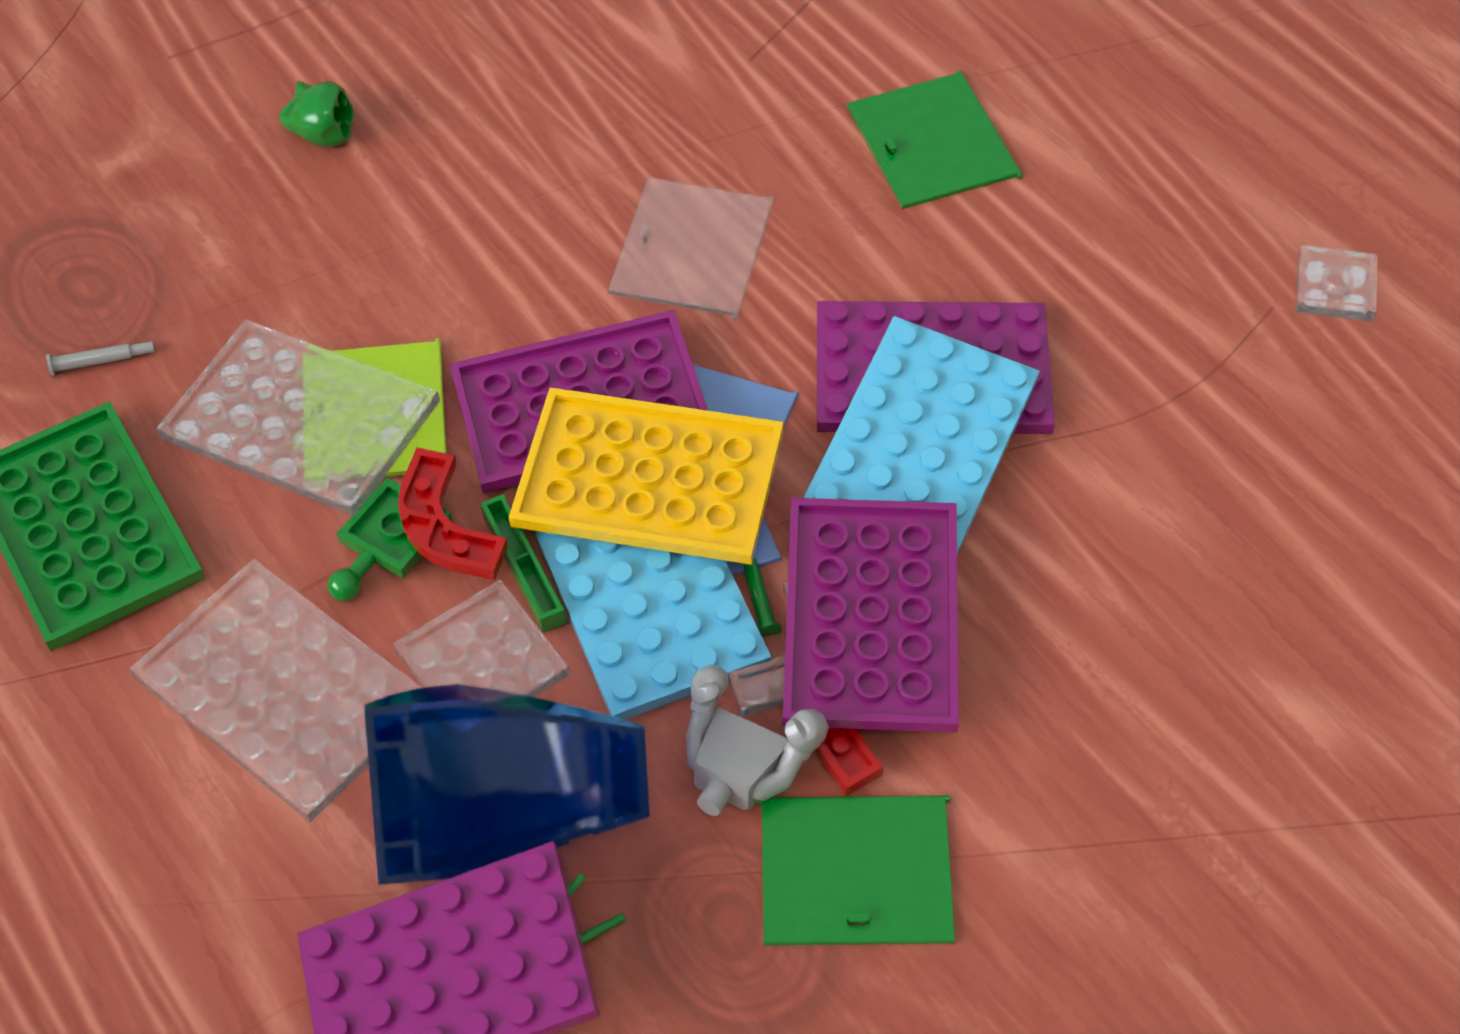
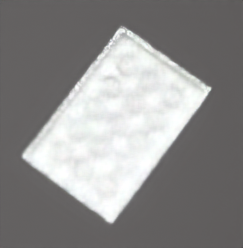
(299, 416)
(274, 686)

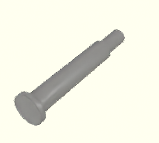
(97, 356)

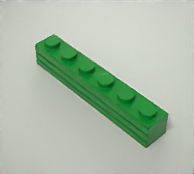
(524, 566)

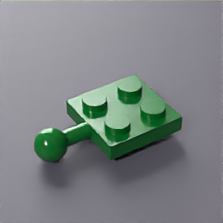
(378, 538)

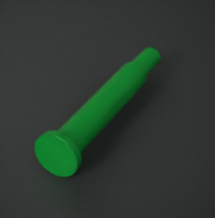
(760, 600)

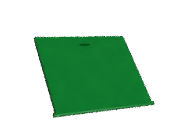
(935, 140)
(856, 864)

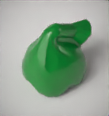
(319, 114)

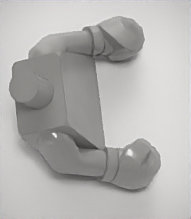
(737, 758)

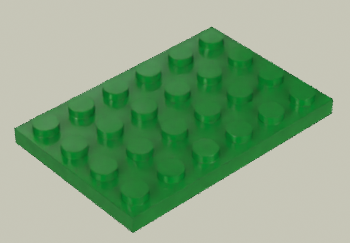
(87, 527)

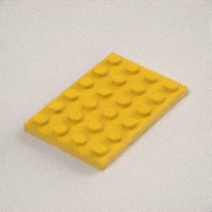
(648, 475)

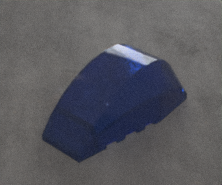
(491, 775)

